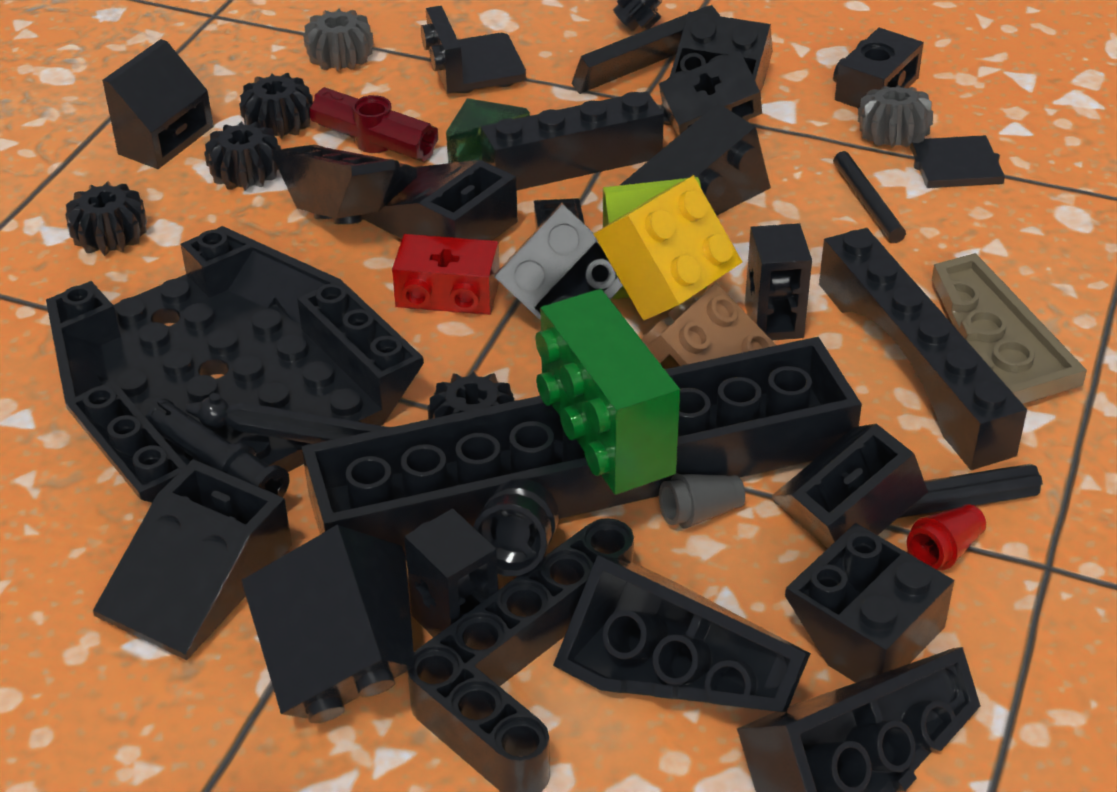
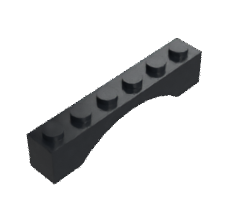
(969, 399)

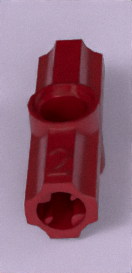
(374, 124)

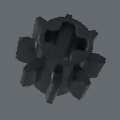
(638, 12)

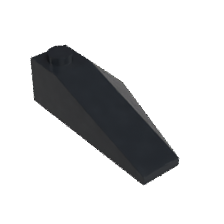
(668, 642)
(865, 732)

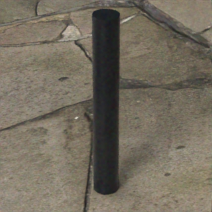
(869, 197)

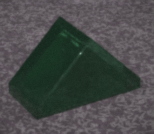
(465, 130)

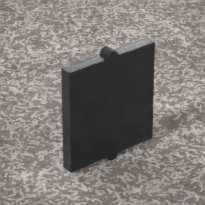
(957, 162)

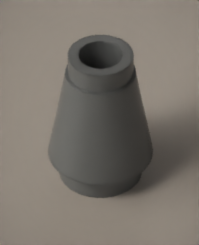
(698, 497)

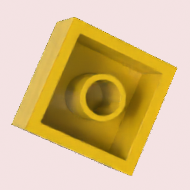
(668, 248)

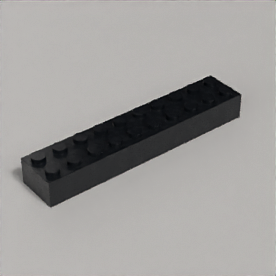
(734, 419)

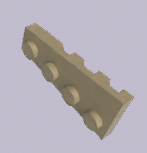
(1005, 330)

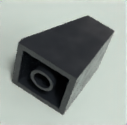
(333, 621)

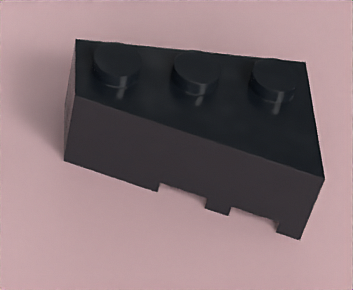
(717, 150)

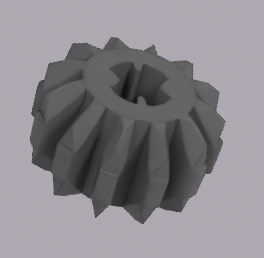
(338, 39)
(895, 116)

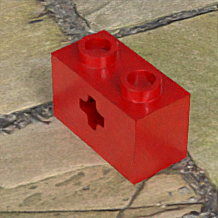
(446, 274)

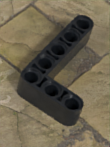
(462, 668)

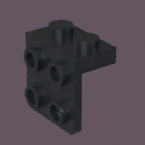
(469, 61)

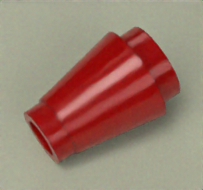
(945, 535)

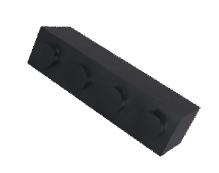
(575, 139)

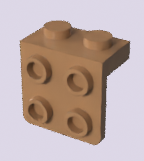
(706, 330)

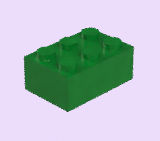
(608, 391)

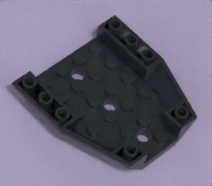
(242, 312)

